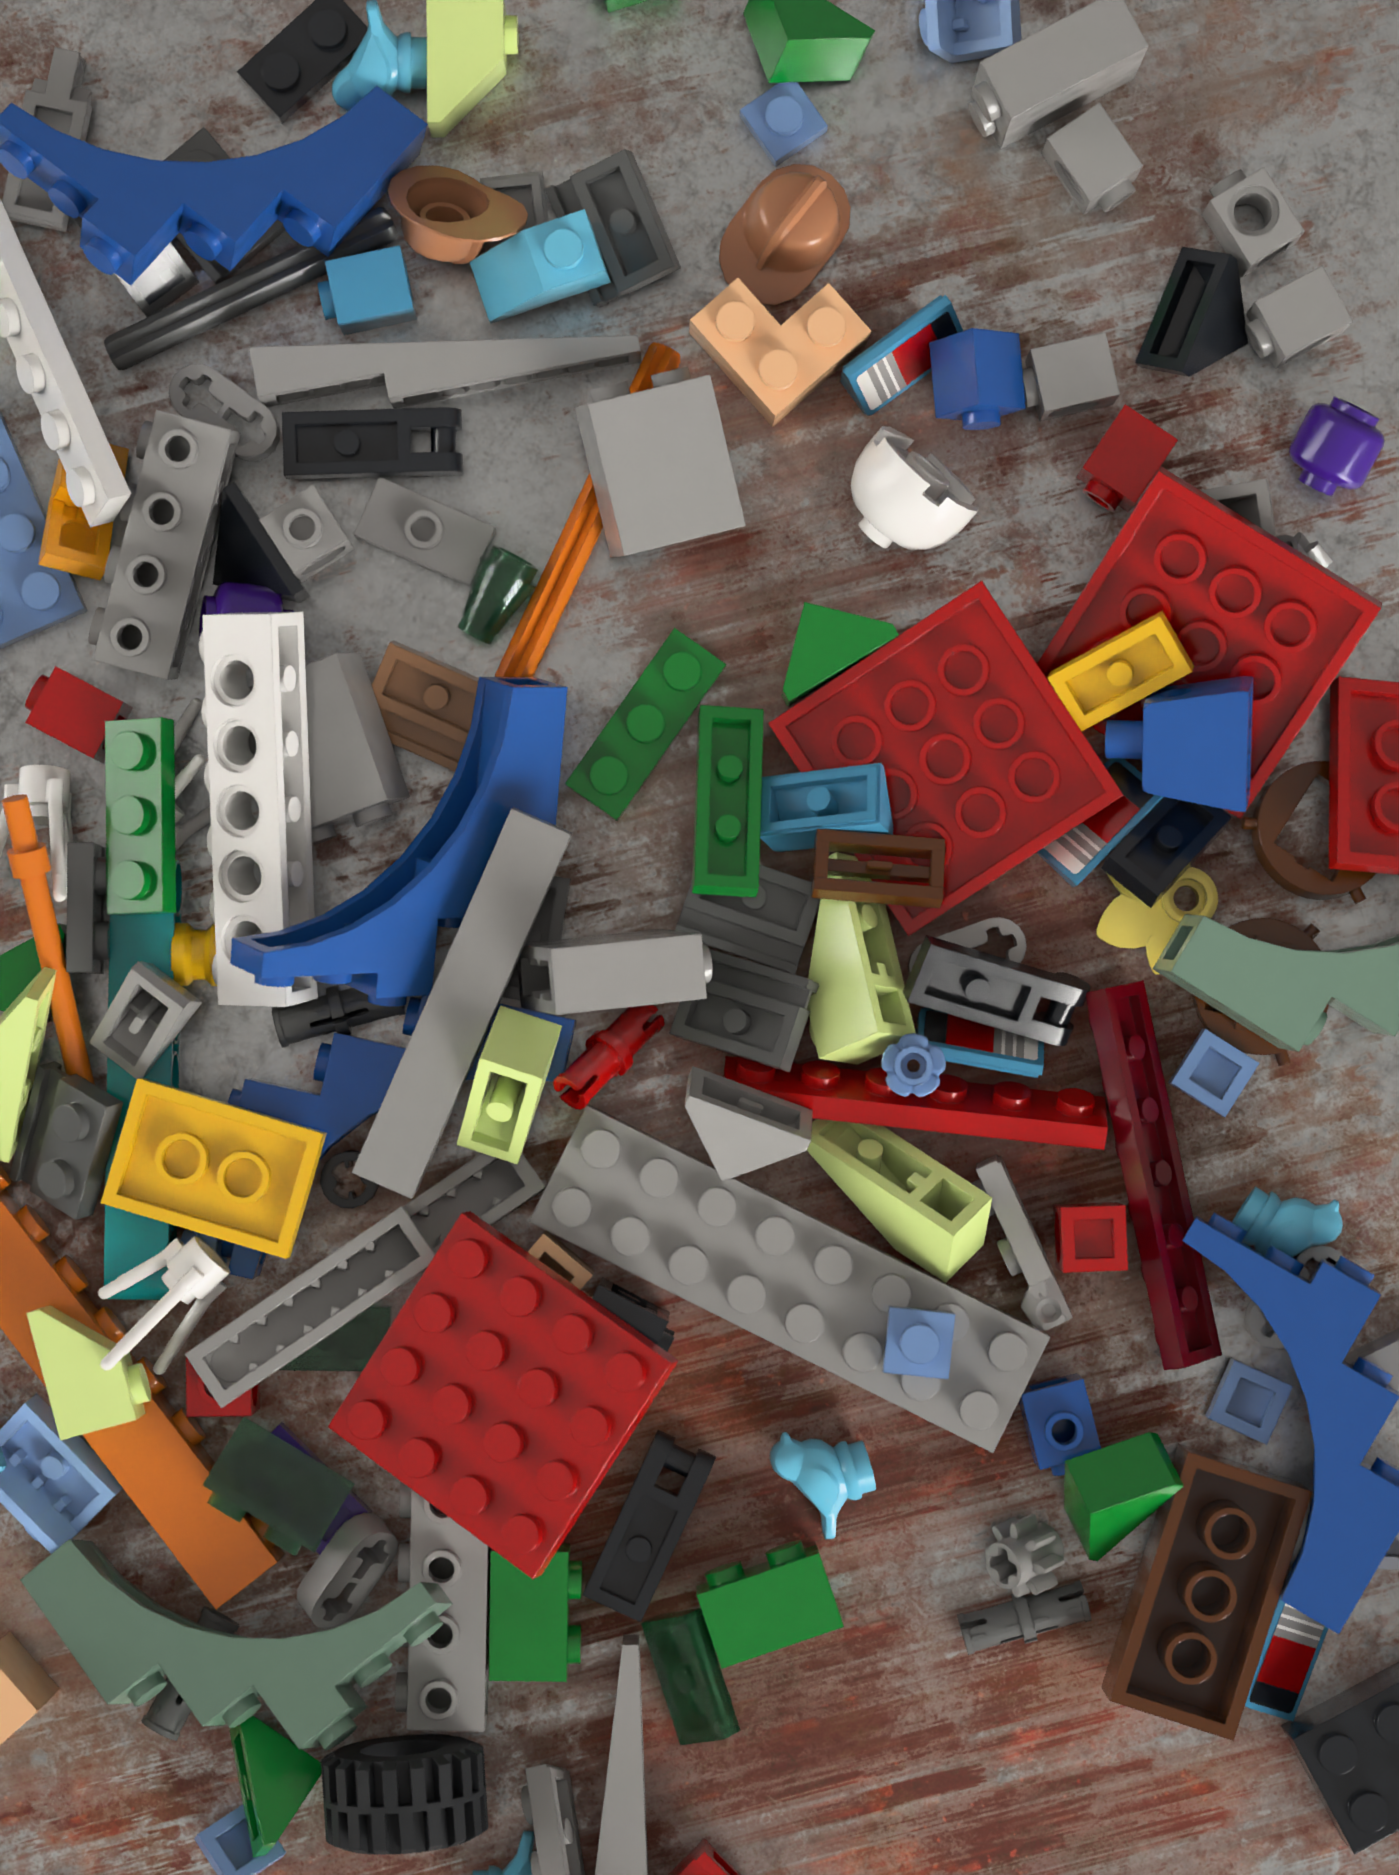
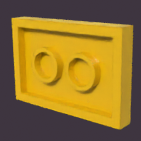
(213, 1168)

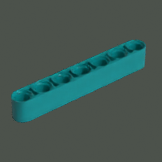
(129, 1236)

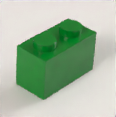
(768, 1603)
(531, 1620)

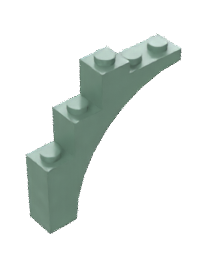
(1283, 989)
(305, 1679)

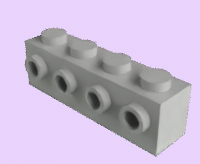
(164, 546)
(450, 1668)

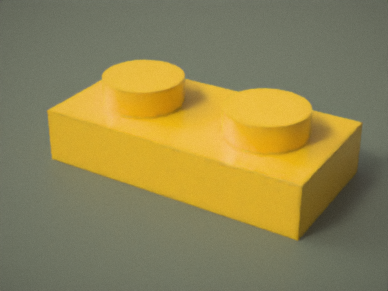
(1121, 671)

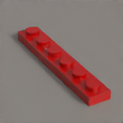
(955, 1106)

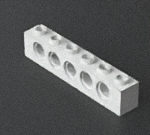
(274, 776)

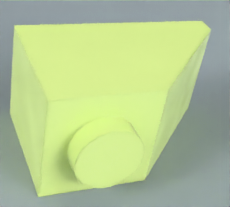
(465, 56)
(508, 1084)
(78, 1389)

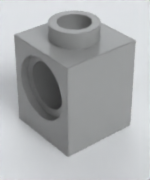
(1093, 161)
(1251, 247)
(1296, 318)
(1070, 377)
(306, 534)

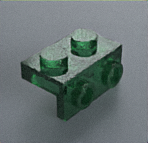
(276, 1486)

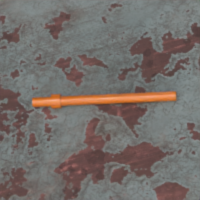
(30, 864)

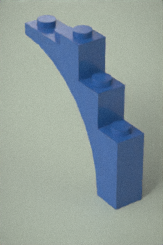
(220, 206)
(388, 931)
(354, 1086)
(1317, 1321)

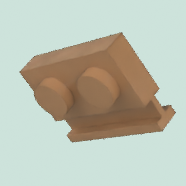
(425, 704)

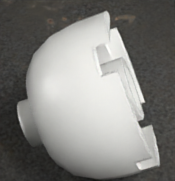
(908, 495)

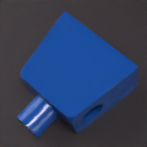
(1192, 742)

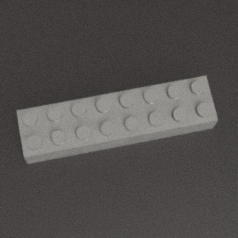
(781, 1274)

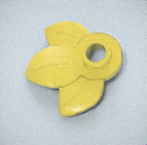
(1134, 925)

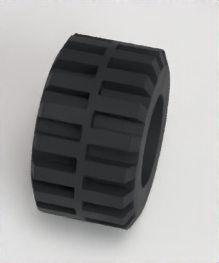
(404, 1794)

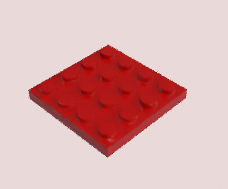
(1233, 601)
(966, 745)
(502, 1394)

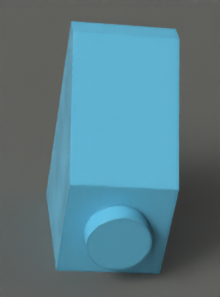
(540, 267)

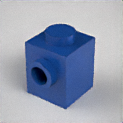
(977, 377)
(1058, 1421)

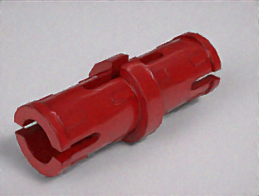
(608, 1055)

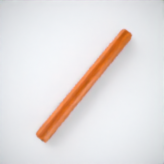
(570, 552)

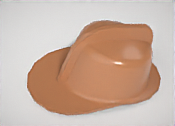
(451, 213)
(785, 233)

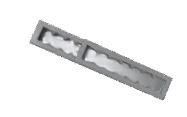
(430, 369)
(462, 1003)
(356, 1276)
(623, 1820)

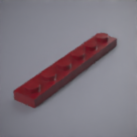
(1153, 1174)

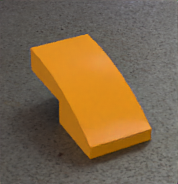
(67, 537)

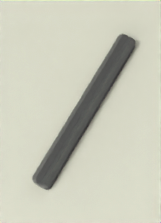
(241, 293)

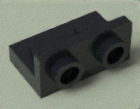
(636, 1312)

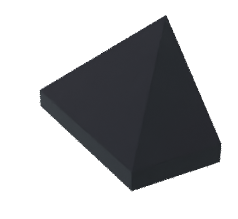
(1197, 315)
(247, 551)

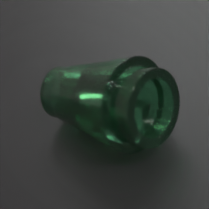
(496, 593)

